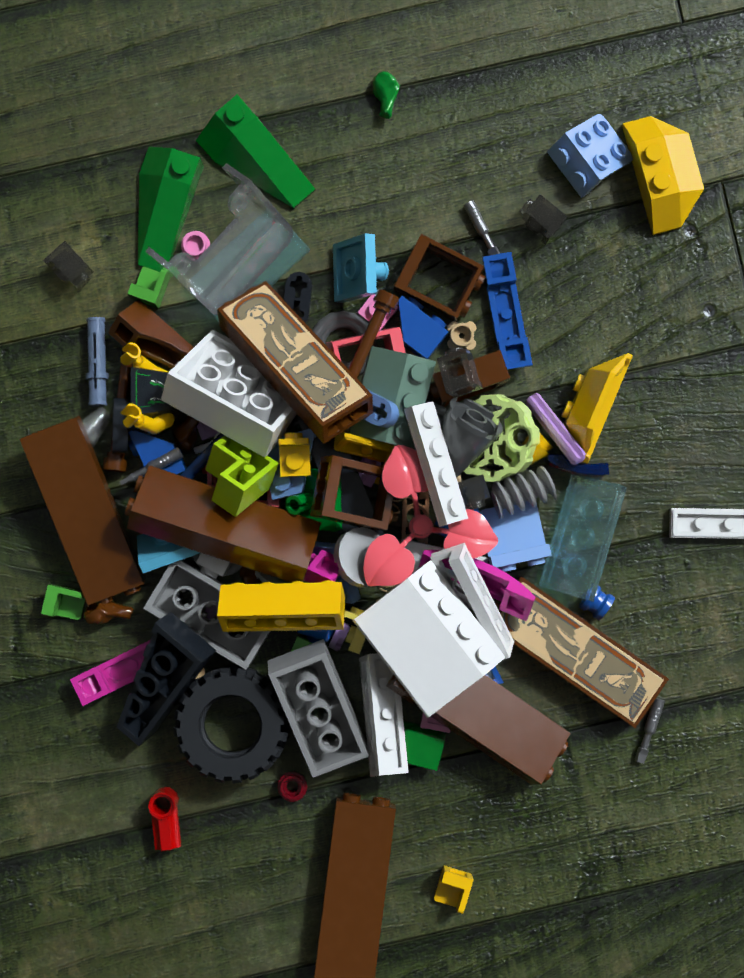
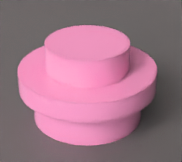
(195, 243)

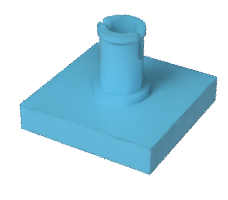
(356, 268)
(157, 553)

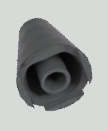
(468, 432)

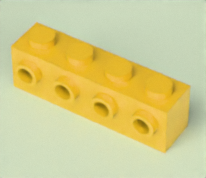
(281, 606)

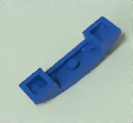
(506, 310)

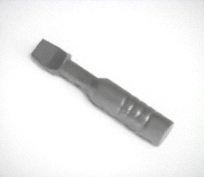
(480, 226)
(160, 462)
(649, 729)

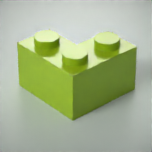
(240, 475)

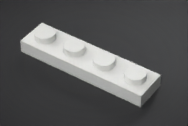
(436, 463)

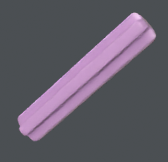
(555, 429)

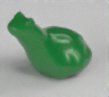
(385, 90)

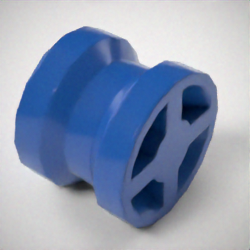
(600, 605)

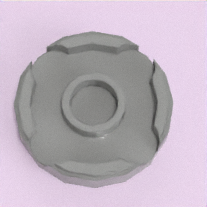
(351, 552)

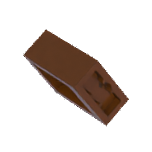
(413, 263)
(491, 373)
(327, 488)

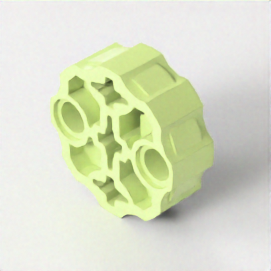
(508, 441)

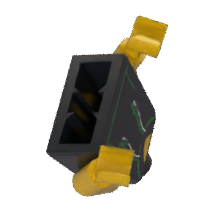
(147, 384)

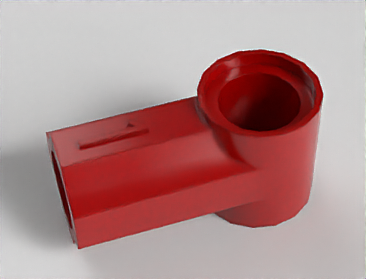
(165, 821)

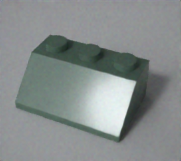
(401, 380)

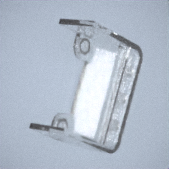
(237, 253)

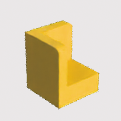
(454, 888)

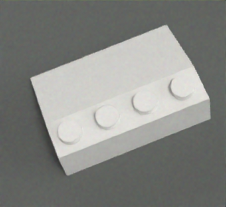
(228, 394)
(429, 639)

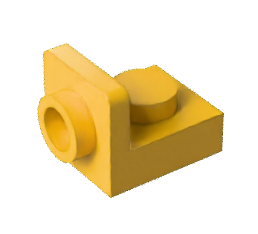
(294, 455)

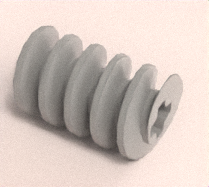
(522, 490)

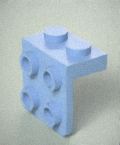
(589, 154)
(518, 537)

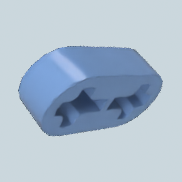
(388, 406)

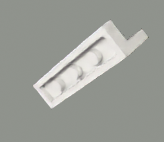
(475, 593)
(382, 719)

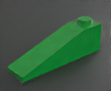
(245, 144)
(165, 195)

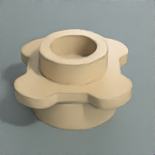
(467, 329)

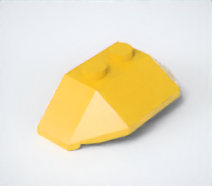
(664, 171)
(593, 402)

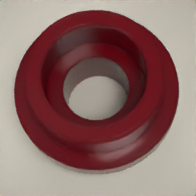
(288, 795)

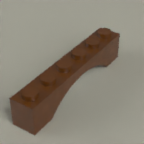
(150, 333)

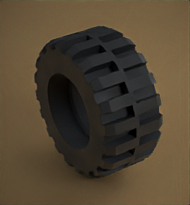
(199, 748)

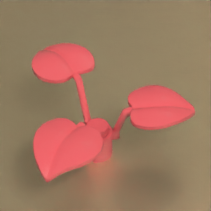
(387, 559)

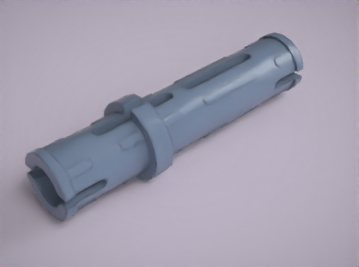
(96, 362)

